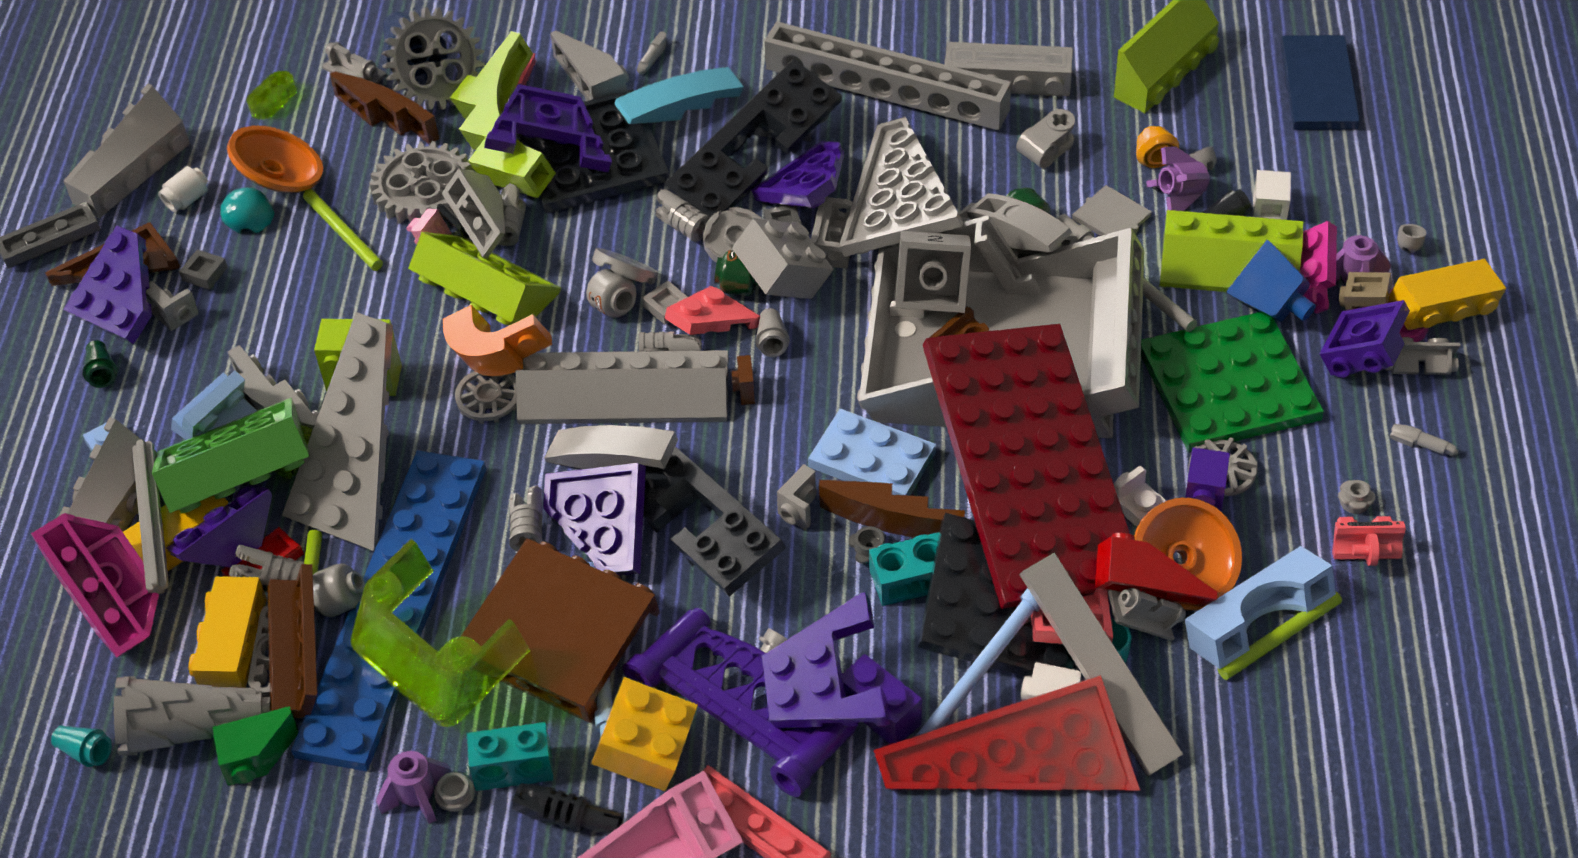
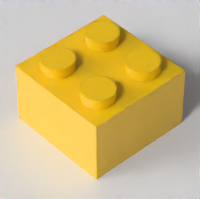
(644, 734)

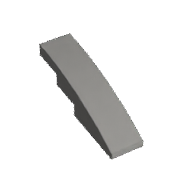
(611, 446)

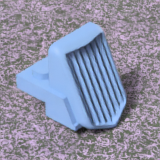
(213, 407)

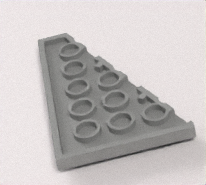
(896, 193)

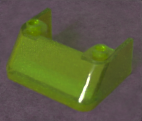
(439, 682)

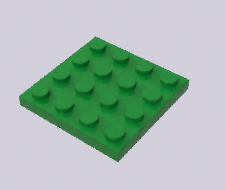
(1230, 380)

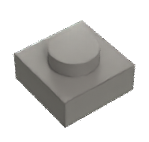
(661, 298)

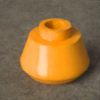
(1150, 144)

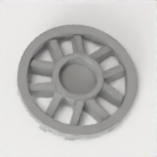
(486, 396)
(1235, 464)

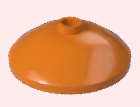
(274, 159)
(1200, 536)

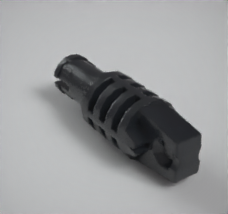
(564, 809)

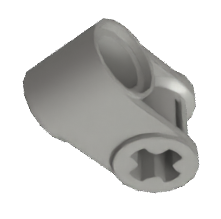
(1048, 138)

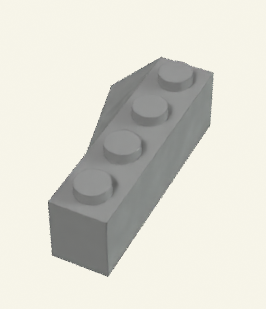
(128, 154)
(110, 486)

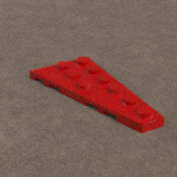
(1036, 744)

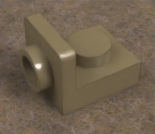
(1365, 289)

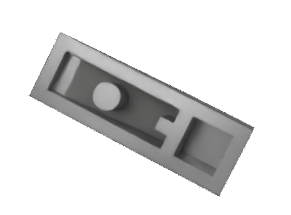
(590, 69)
(477, 208)

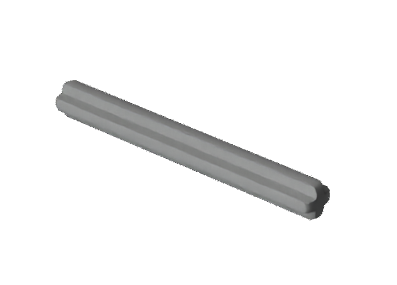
(150, 518)

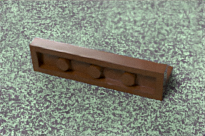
(292, 643)

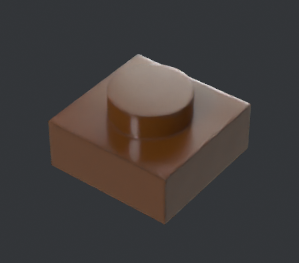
(743, 380)

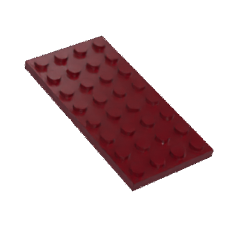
(1025, 452)

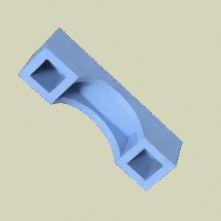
(1292, 583)

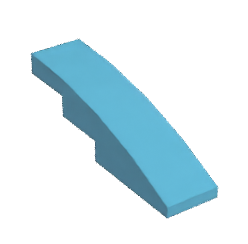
(671, 97)

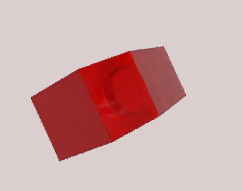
(1139, 565)

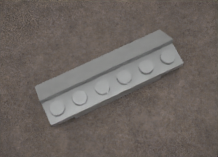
(623, 387)

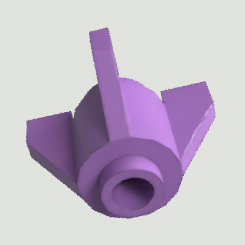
(1182, 179)
(1360, 255)
(411, 782)

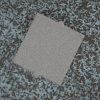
(1111, 212)

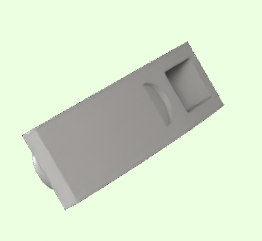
(1020, 223)
(263, 391)

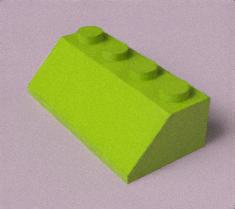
(1164, 52)
(1214, 249)
(487, 282)

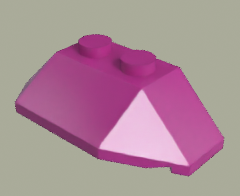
(101, 577)

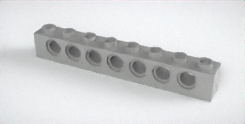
(891, 75)

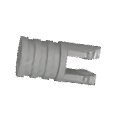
(513, 214)
(681, 215)
(668, 342)
(526, 518)
(272, 566)

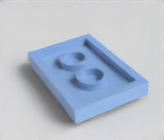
(871, 452)

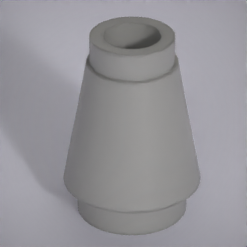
(771, 334)

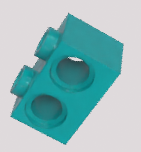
(909, 561)
(510, 756)

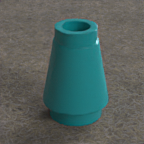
(83, 744)

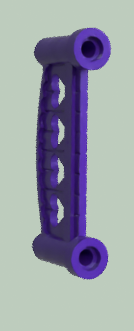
(671, 660)

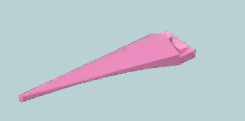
(678, 824)

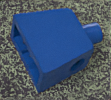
(1273, 285)

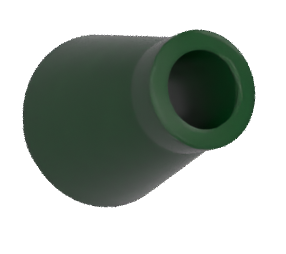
(99, 366)

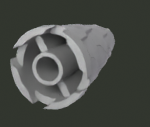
(171, 713)

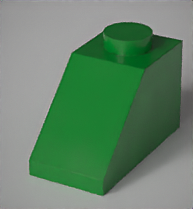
(253, 744)

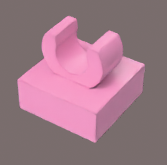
(429, 222)

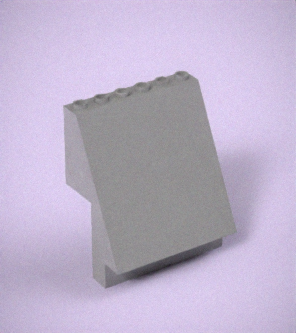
(1084, 286)

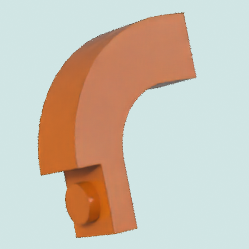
(497, 351)

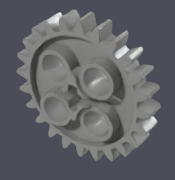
(428, 31)
(415, 180)

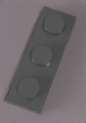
(47, 234)

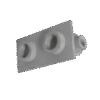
(343, 61)
(1435, 354)
(1144, 613)

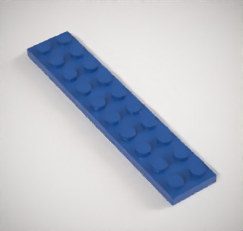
(351, 695)

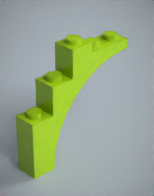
(481, 102)

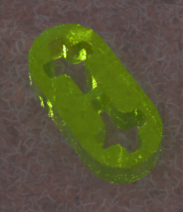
(271, 95)

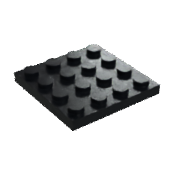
(632, 151)
(965, 610)

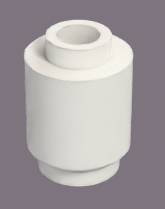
(183, 188)

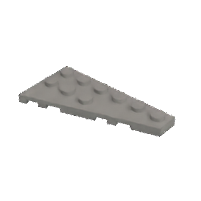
(347, 448)

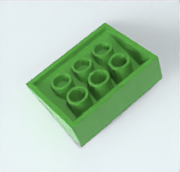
(230, 456)

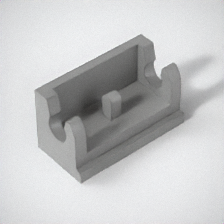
(829, 230)

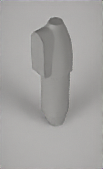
(654, 51)
(1413, 436)

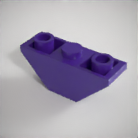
(225, 528)

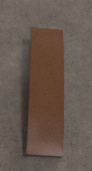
(379, 103)
(877, 507)

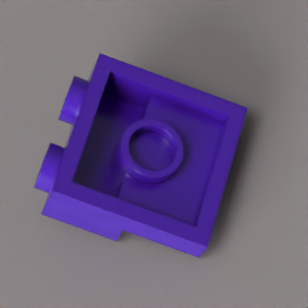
(1365, 339)

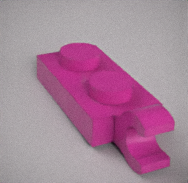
(1319, 263)

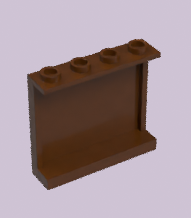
(571, 621)

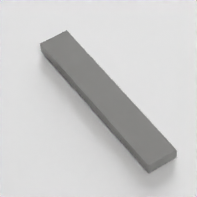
(1097, 656)

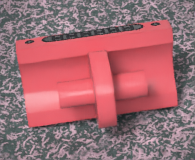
(1368, 540)

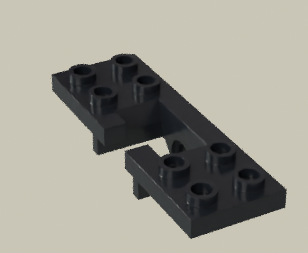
(784, 109)
(729, 548)

